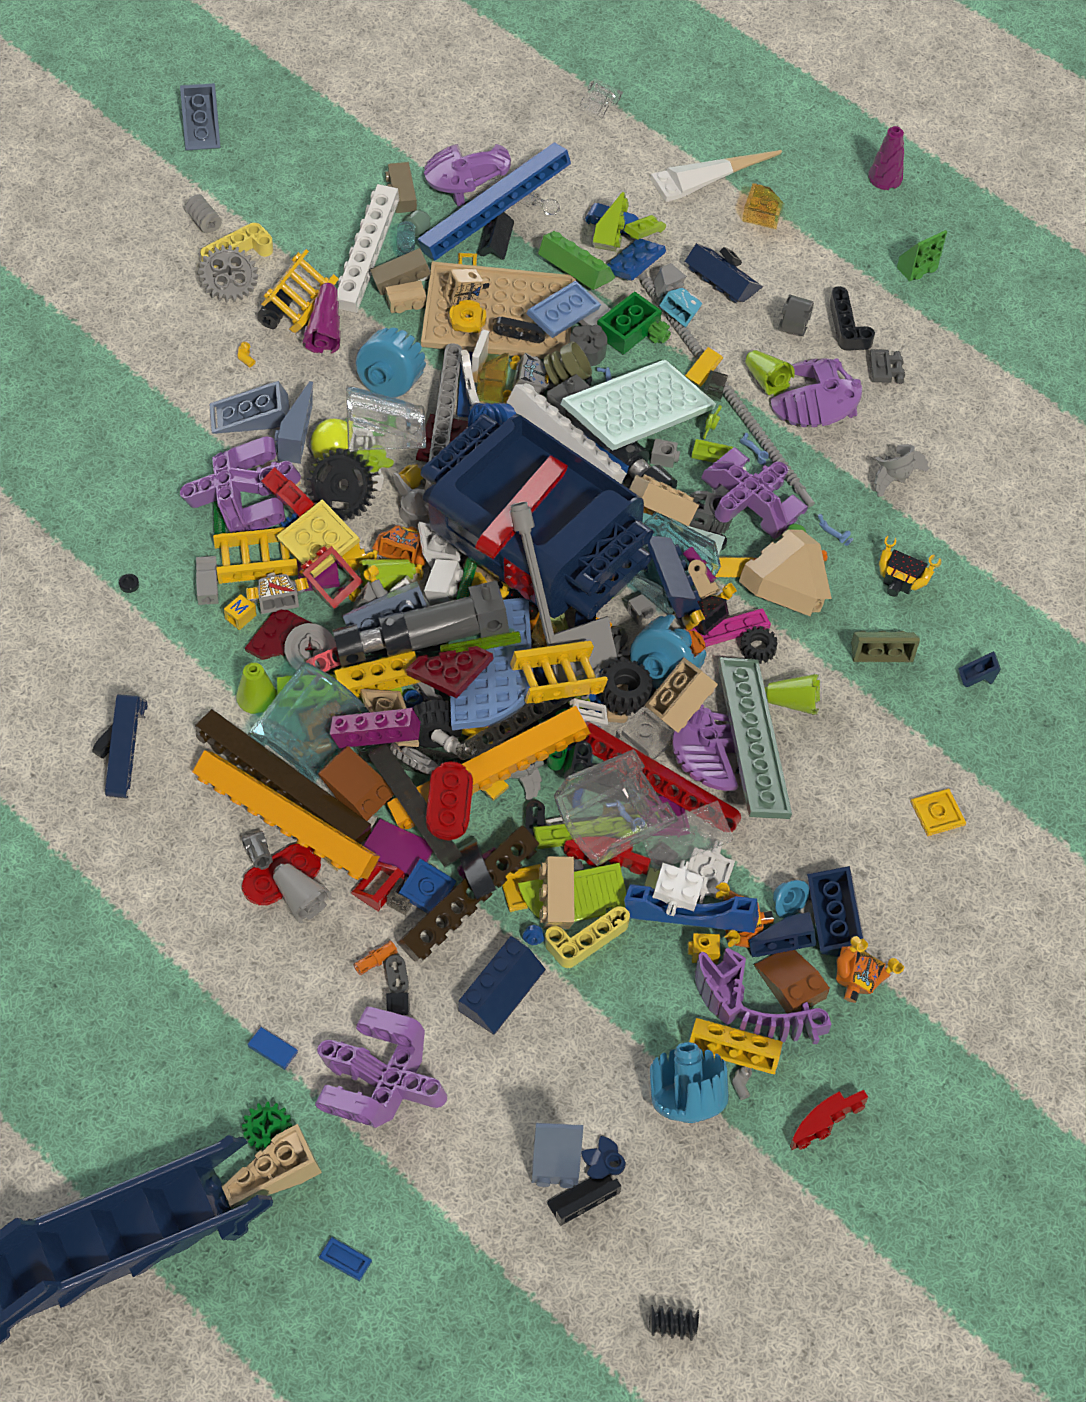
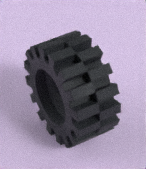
(759, 635)

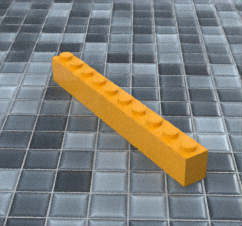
(512, 756)
(285, 814)

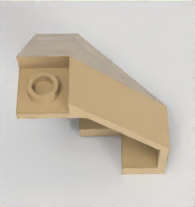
(790, 573)

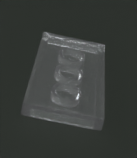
(689, 836)

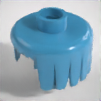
(390, 362)
(663, 649)
(698, 1088)

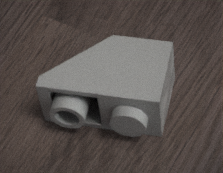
(668, 279)

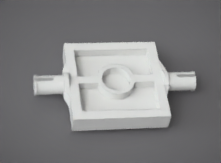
(714, 869)
(678, 887)

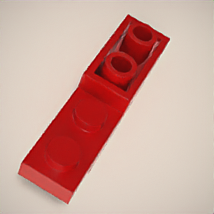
(287, 492)
(636, 863)
(820, 1120)

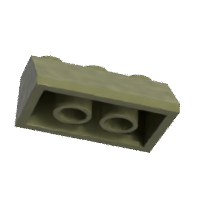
(884, 646)

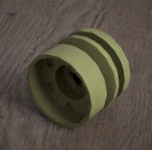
(567, 363)

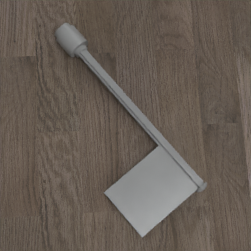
(596, 631)

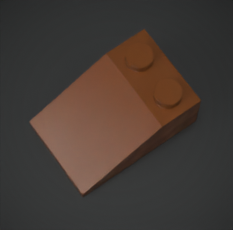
(356, 783)
(792, 980)

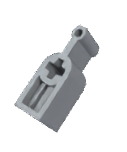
(206, 580)

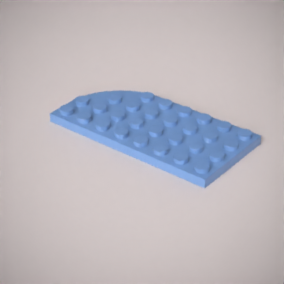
(497, 688)

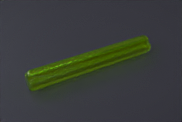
(485, 642)

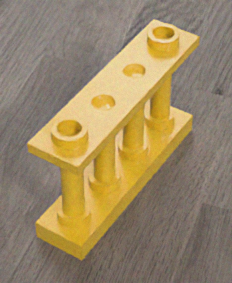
(307, 307)
(252, 571)
(562, 655)

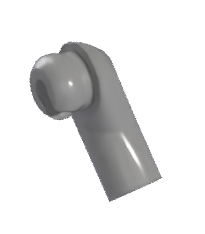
(740, 1080)

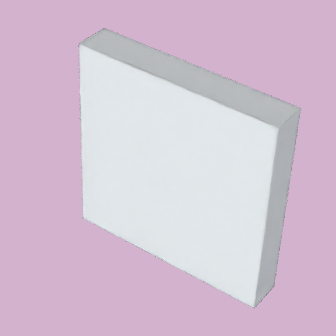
(480, 354)

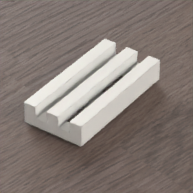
(596, 718)

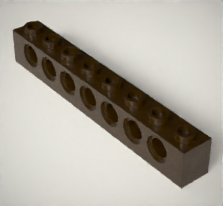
(412, 941)

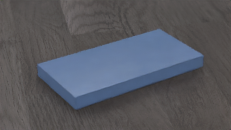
(563, 309)

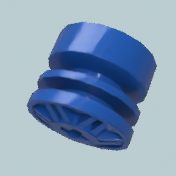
(498, 411)

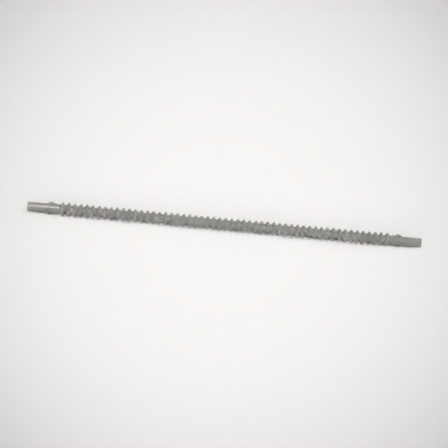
(731, 396)

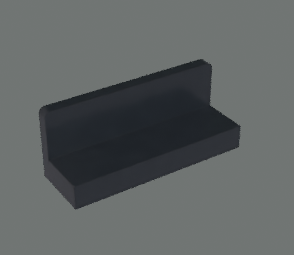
(496, 236)
(583, 1198)

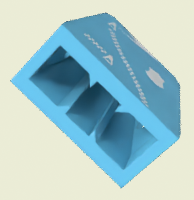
(681, 305)

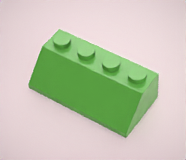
(575, 260)

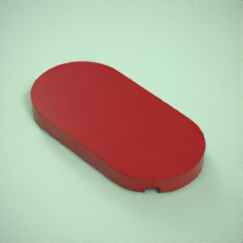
(449, 801)
(261, 885)

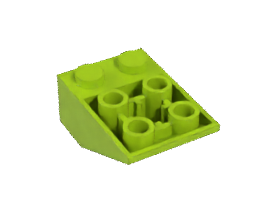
(608, 228)

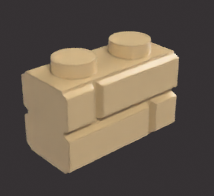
(405, 296)

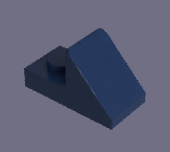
(980, 669)

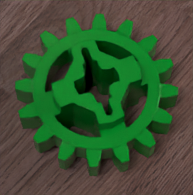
(257, 1126)

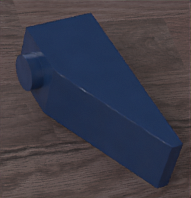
(786, 935)

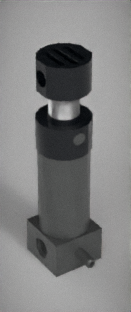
(632, 454)
(403, 632)

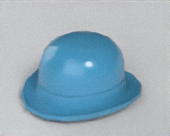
(790, 897)

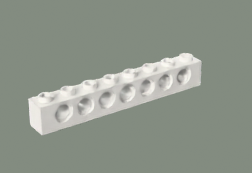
(367, 247)

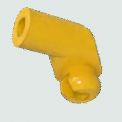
(243, 354)

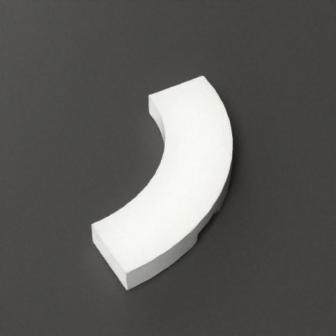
(467, 372)

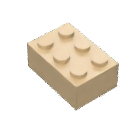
(664, 499)
(681, 695)
(557, 892)

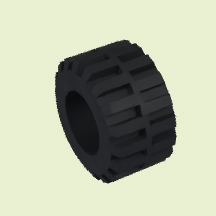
(629, 674)
(434, 716)

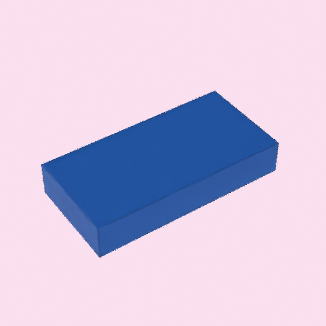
(272, 1048)
(345, 1259)

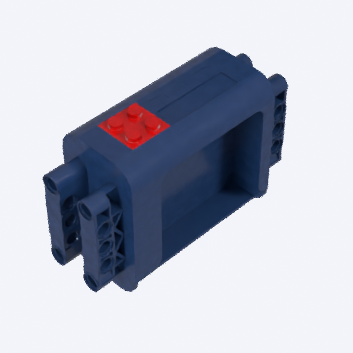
(581, 530)

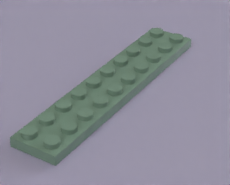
(754, 739)

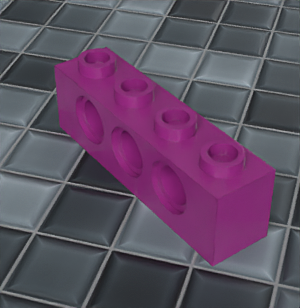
(375, 728)

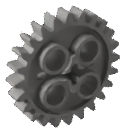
(224, 259)

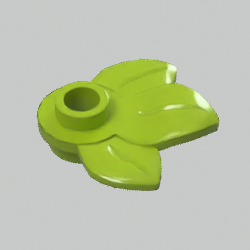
(712, 421)
(377, 459)

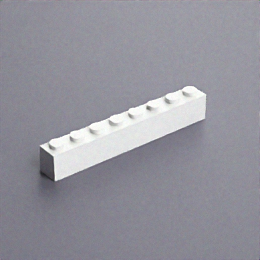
(546, 417)

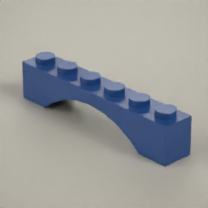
(733, 914)

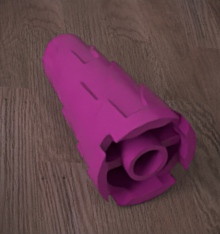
(889, 161)
(324, 322)

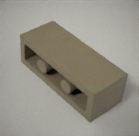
(400, 177)
(401, 270)

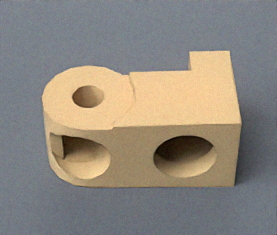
(698, 572)

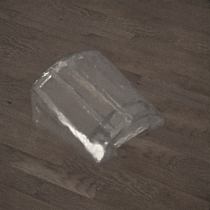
(383, 421)
(611, 807)

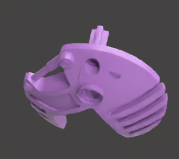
(456, 174)
(821, 402)
(703, 750)

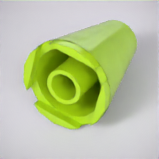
(770, 372)
(390, 571)
(255, 689)
(796, 693)

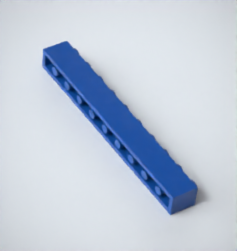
(494, 201)

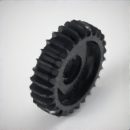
(329, 490)

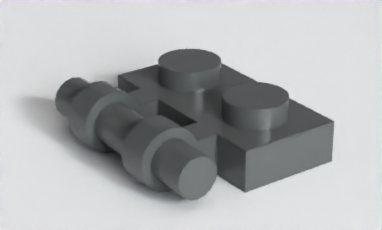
(881, 366)

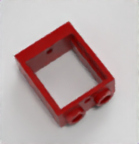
(344, 591)

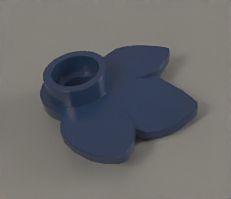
(600, 1159)

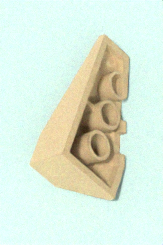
(384, 701)
(280, 1166)

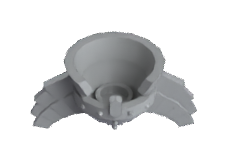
(898, 467)
(412, 506)
(529, 778)

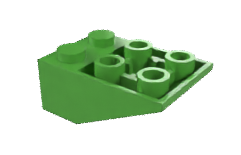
(922, 257)

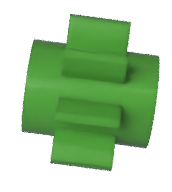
(659, 332)

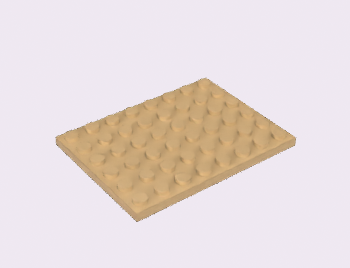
(508, 296)

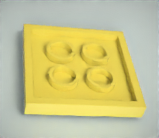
(316, 529)

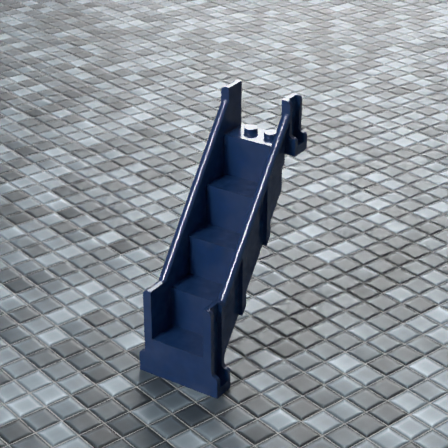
(117, 1233)

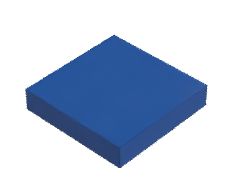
(426, 886)

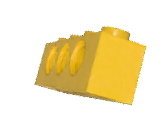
(385, 666)
(737, 1045)

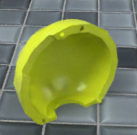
(329, 436)

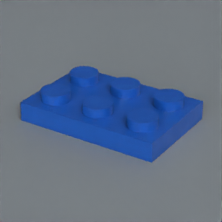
(636, 259)

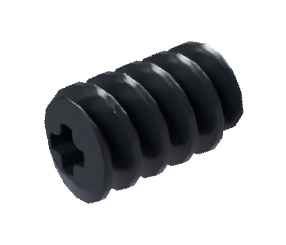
(270, 314)
(673, 1322)

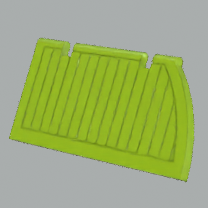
(593, 892)

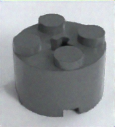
(796, 315)
(592, 342)

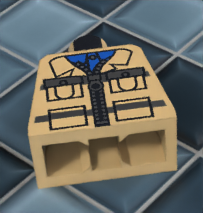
(464, 285)

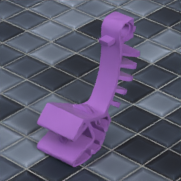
(724, 992)

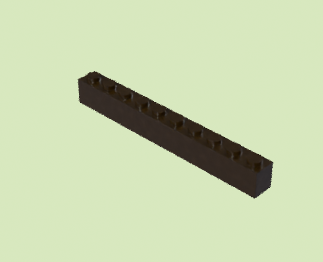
(278, 775)

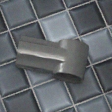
(257, 849)

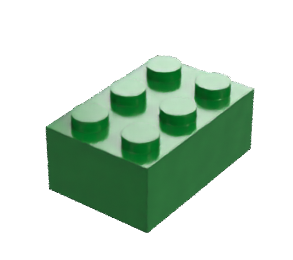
(629, 322)

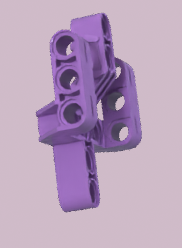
(232, 477)
(753, 491)
(359, 1063)

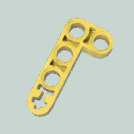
(245, 238)
(589, 934)

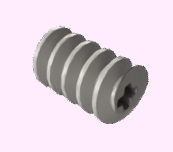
(203, 214)

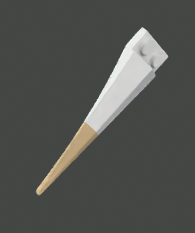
(686, 179)

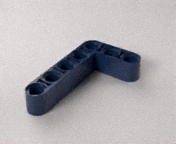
(122, 746)

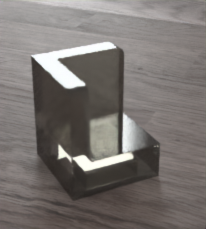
(715, 385)
(396, 900)

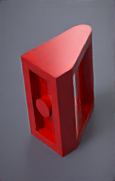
(379, 899)

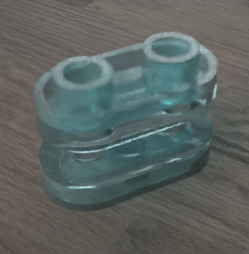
(405, 238)

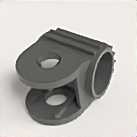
(706, 513)

